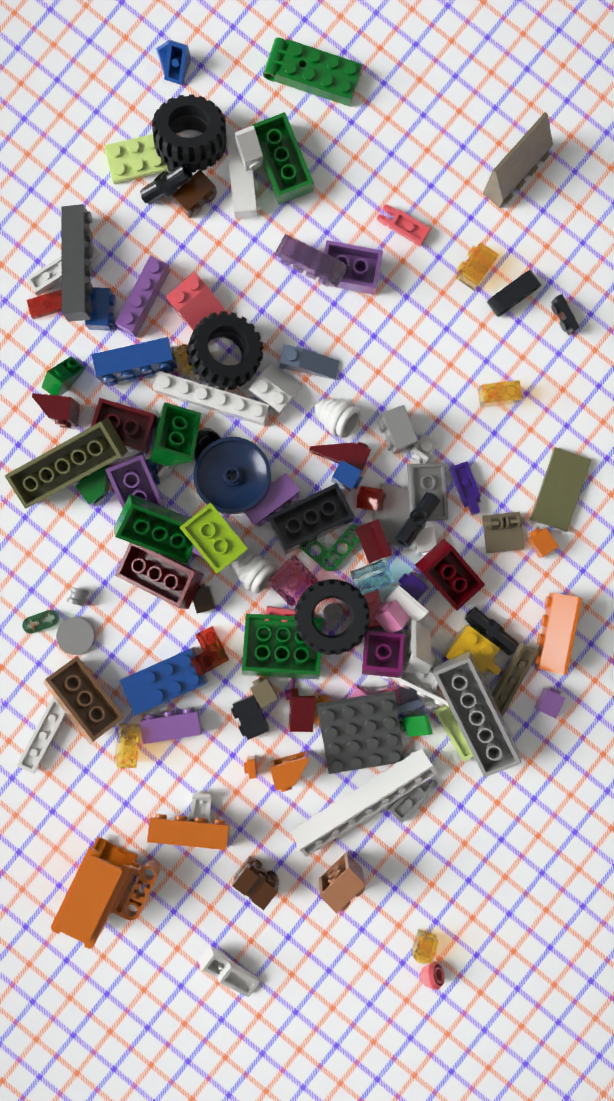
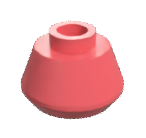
(432, 976)

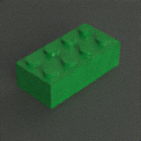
(283, 159)
(154, 528)

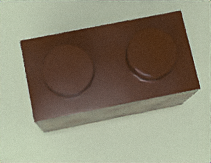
(195, 194)

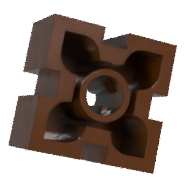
(256, 882)

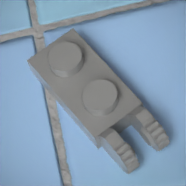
(411, 801)

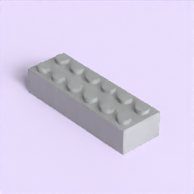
(477, 714)

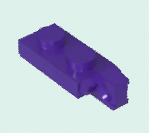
(466, 486)

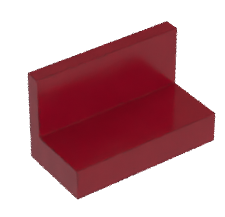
(373, 541)
(301, 712)

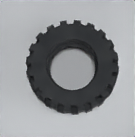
(189, 114)
(241, 334)
(351, 635)

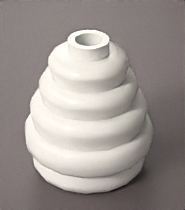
(338, 416)
(254, 571)

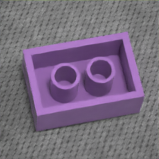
(362, 266)
(135, 478)

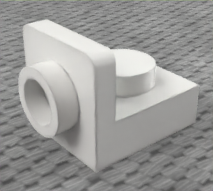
(423, 449)

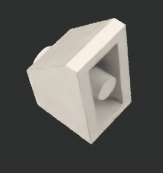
(249, 148)

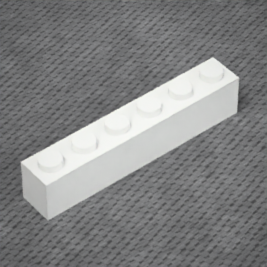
(211, 398)

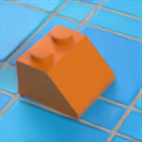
(288, 770)

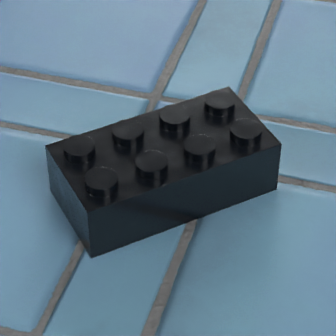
(311, 518)

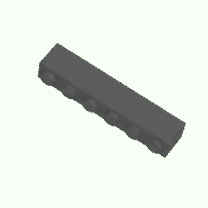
(76, 263)

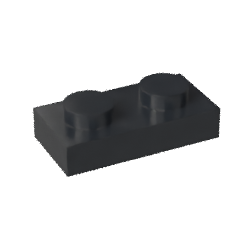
(562, 310)

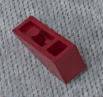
(350, 453)

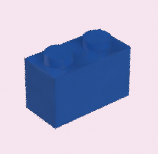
(102, 315)
(347, 476)

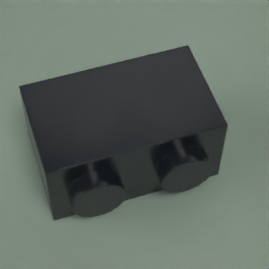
(250, 716)

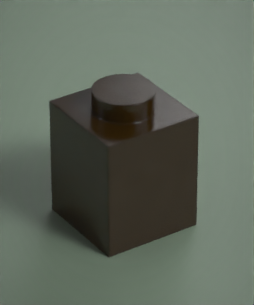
(204, 599)

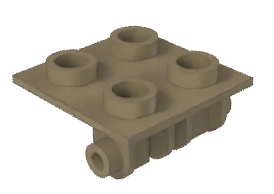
(503, 532)

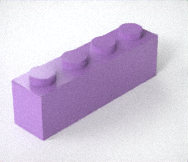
(143, 296)

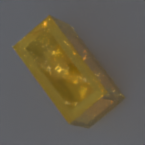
(476, 267)
(499, 393)
(127, 745)

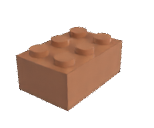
(342, 883)

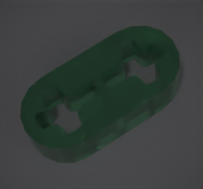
(42, 625)

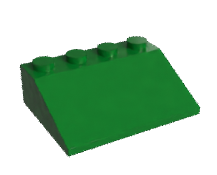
(277, 649)

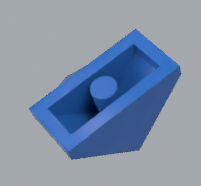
(174, 60)

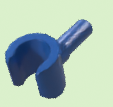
(154, 466)

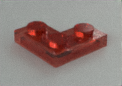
(213, 652)

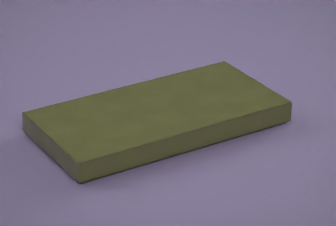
(560, 489)

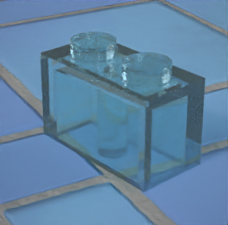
(372, 576)

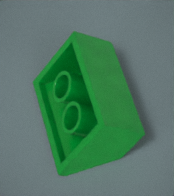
(175, 435)

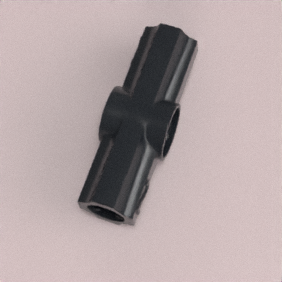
(166, 184)
(424, 511)
(491, 630)

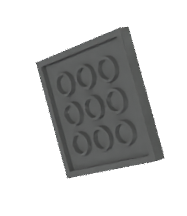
(361, 732)

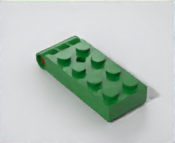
(323, 73)

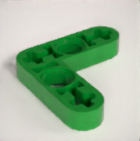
(325, 553)

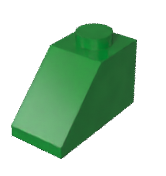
(416, 724)

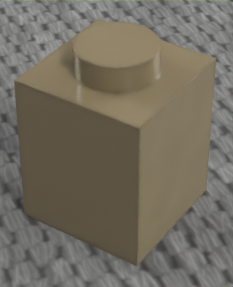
(263, 691)

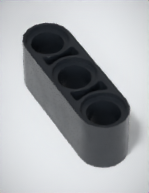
(514, 293)

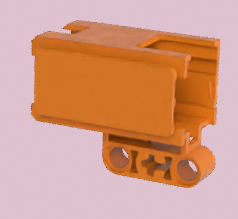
(103, 889)

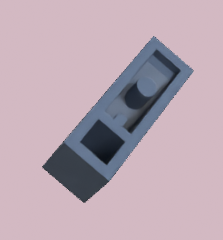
(308, 362)

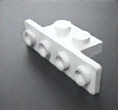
(423, 683)

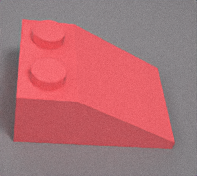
(194, 300)

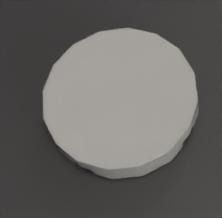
(75, 635)

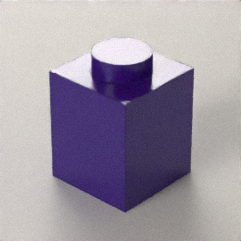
(412, 585)

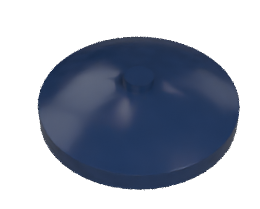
(232, 475)

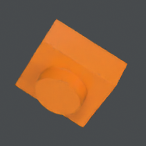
(250, 767)

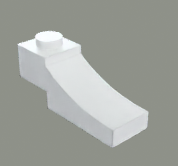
(228, 972)

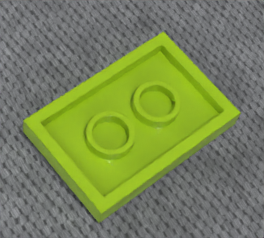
(213, 538)

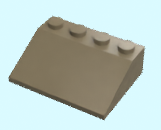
(520, 162)

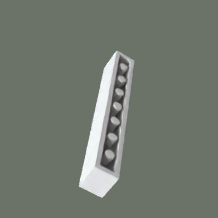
(363, 802)

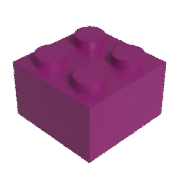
(383, 654)

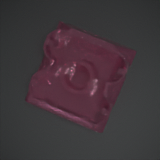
(292, 580)

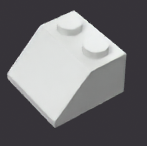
(275, 388)
(408, 603)
(418, 649)

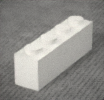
(242, 184)

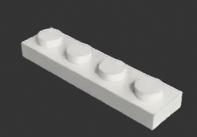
(52, 274)
(42, 737)

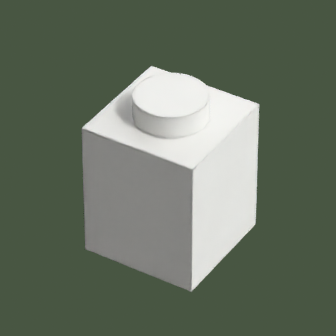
(425, 540)

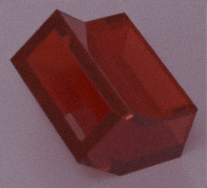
(370, 498)

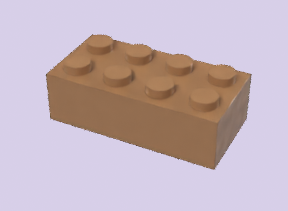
(83, 699)

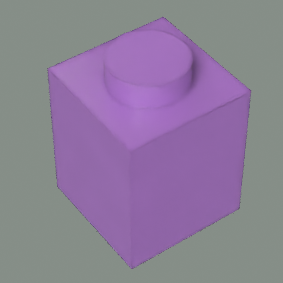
(550, 702)

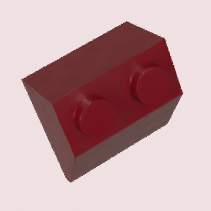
(60, 409)

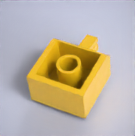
(479, 646)

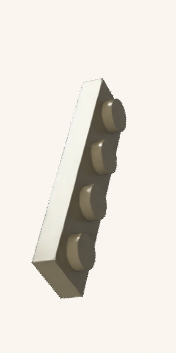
(513, 676)

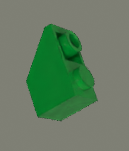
(62, 376)
(94, 486)

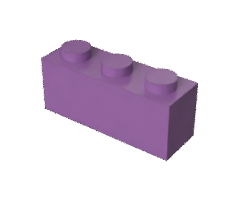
(279, 493)
(171, 725)

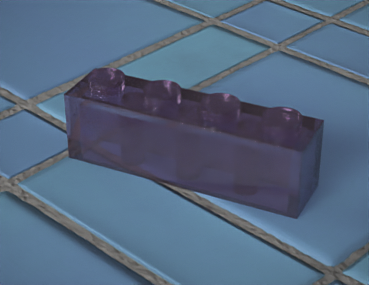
(311, 260)

